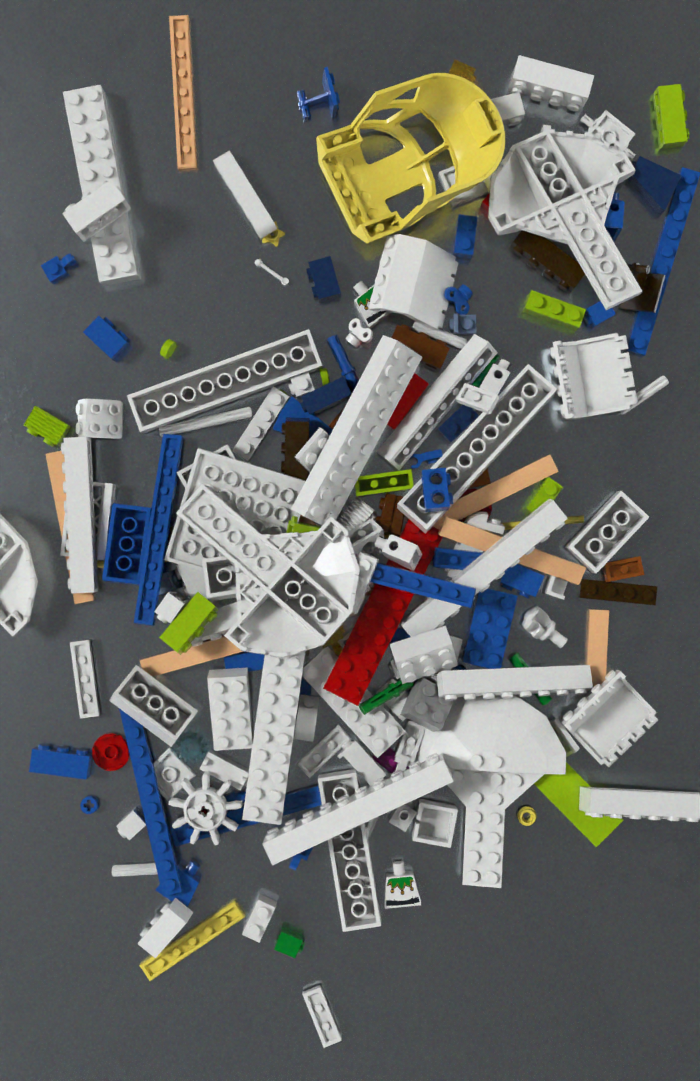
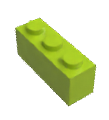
(671, 116)
(554, 310)
(384, 483)
(189, 623)

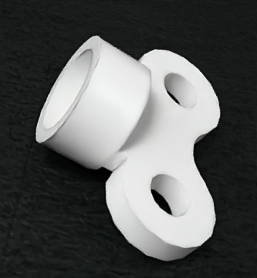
(358, 333)

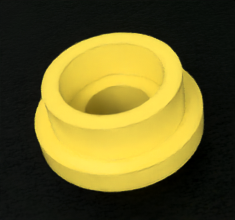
(526, 822)

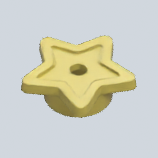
(275, 238)

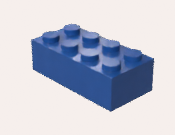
(126, 544)
(489, 628)

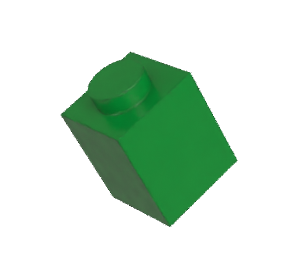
(289, 942)

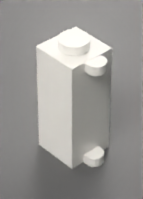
(362, 761)
(225, 769)

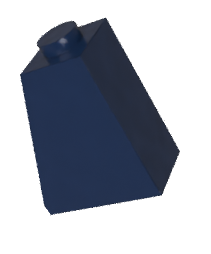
(654, 183)
(326, 396)

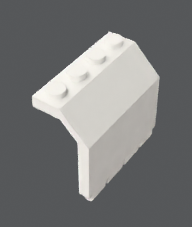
(414, 280)
(593, 376)
(610, 718)

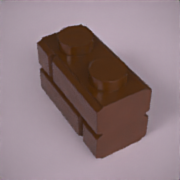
(391, 518)

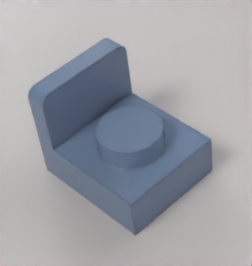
(463, 324)
(170, 582)

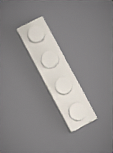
(260, 423)
(85, 678)

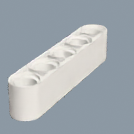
(245, 194)

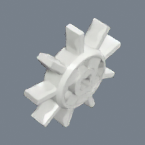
(212, 800)

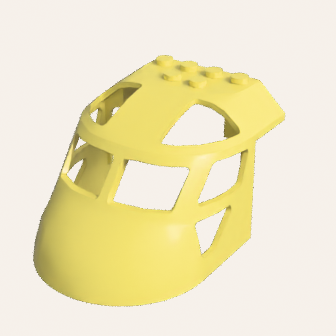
(462, 117)

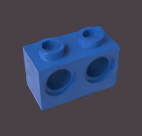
(431, 490)

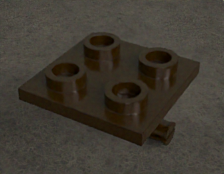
(651, 287)

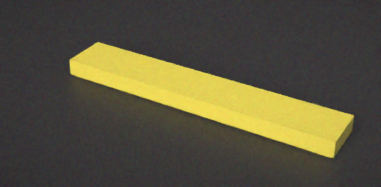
(193, 940)

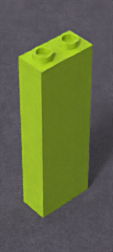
(564, 793)

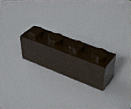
(548, 258)
(296, 436)

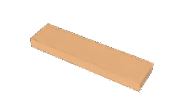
(597, 644)

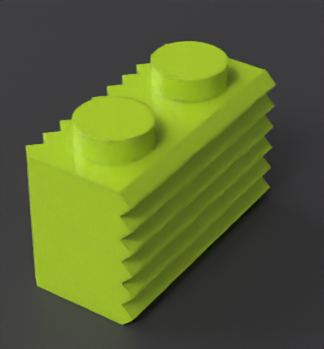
(47, 426)
(546, 490)

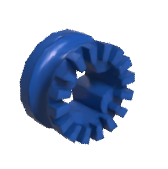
(85, 809)

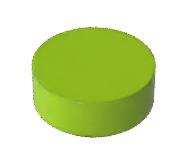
(168, 348)
(324, 376)

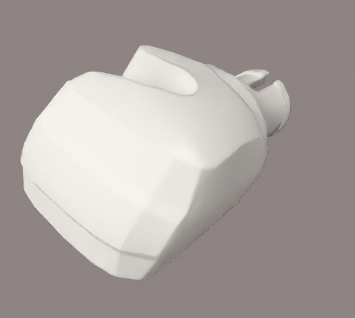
(541, 627)

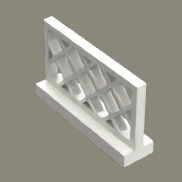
(107, 500)

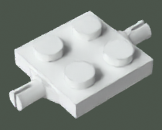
(610, 130)

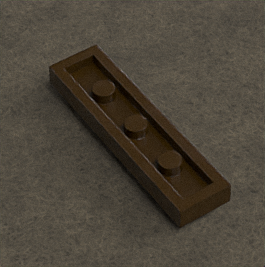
(618, 592)

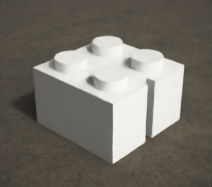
(434, 823)

